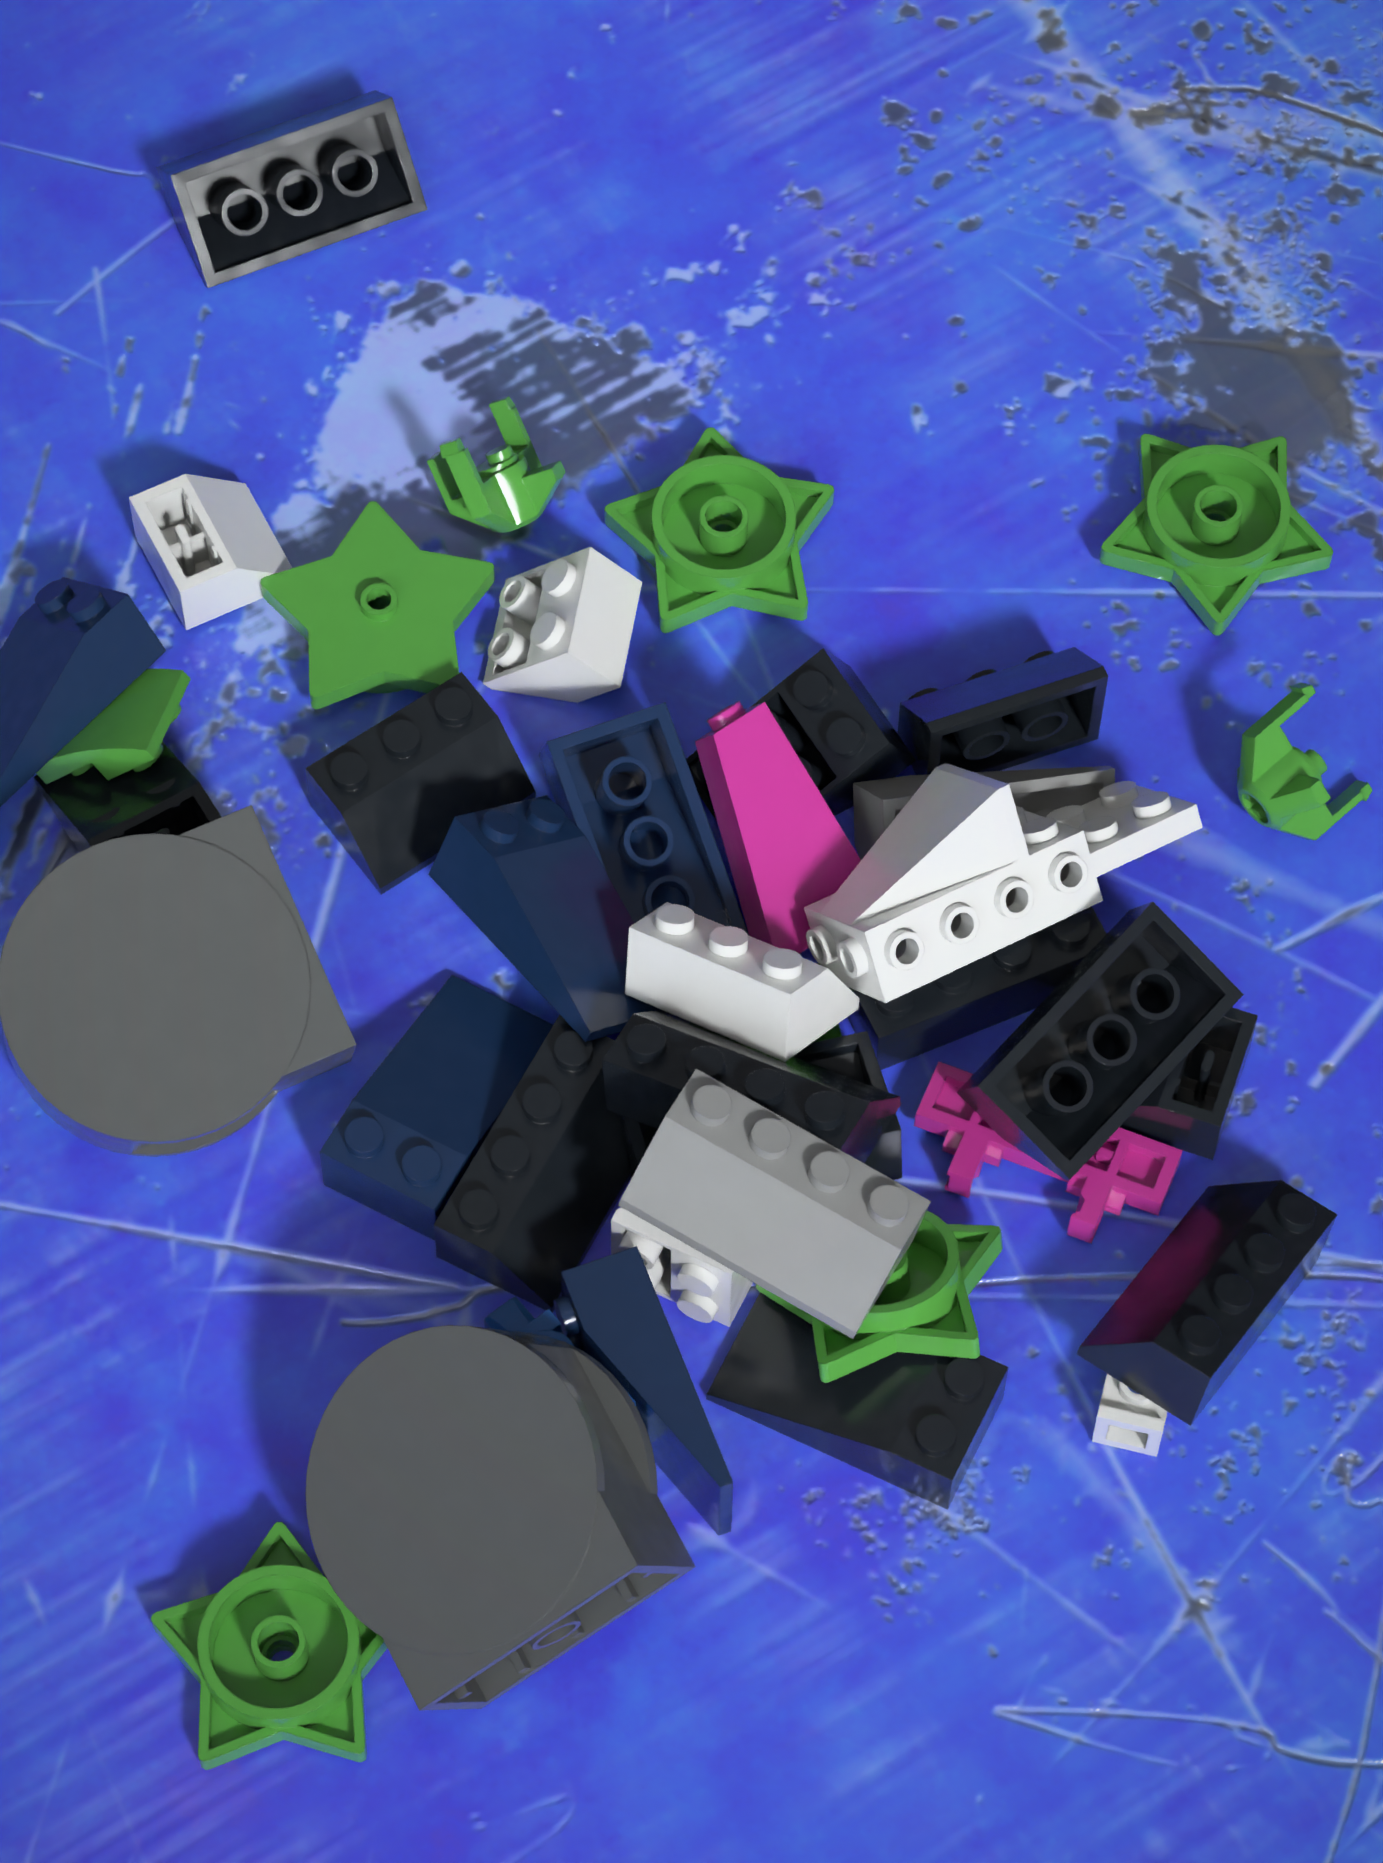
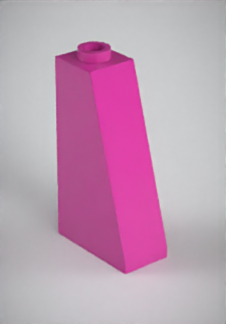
(772, 823)

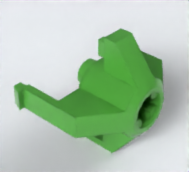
(506, 488)
(1285, 785)

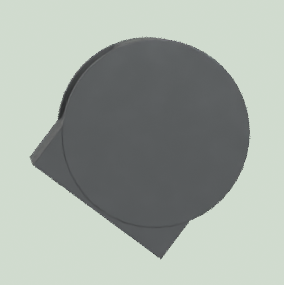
(166, 990)
(486, 1506)

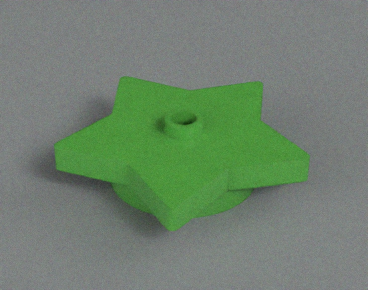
(1215, 525)
(723, 535)
(378, 611)
(921, 1305)
(229, 1648)

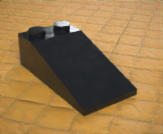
(897, 1419)

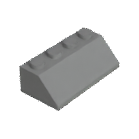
(774, 1203)

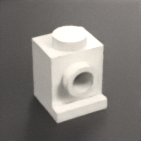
(1128, 1420)

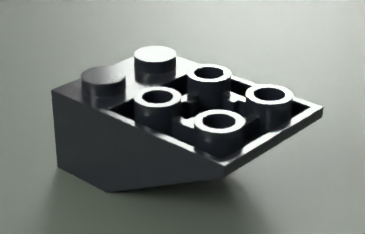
(832, 730)
(150, 801)
(1197, 1095)

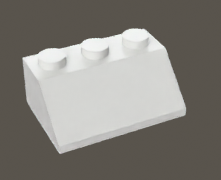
(733, 982)

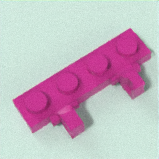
(1121, 1172)

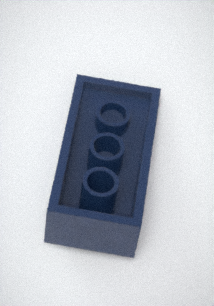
(63, 669)
(642, 814)
(545, 906)
(431, 1105)
(618, 1320)

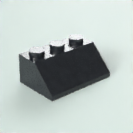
(1006, 714)
(410, 775)

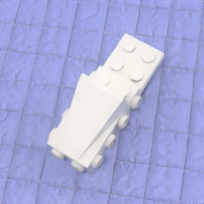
(976, 874)

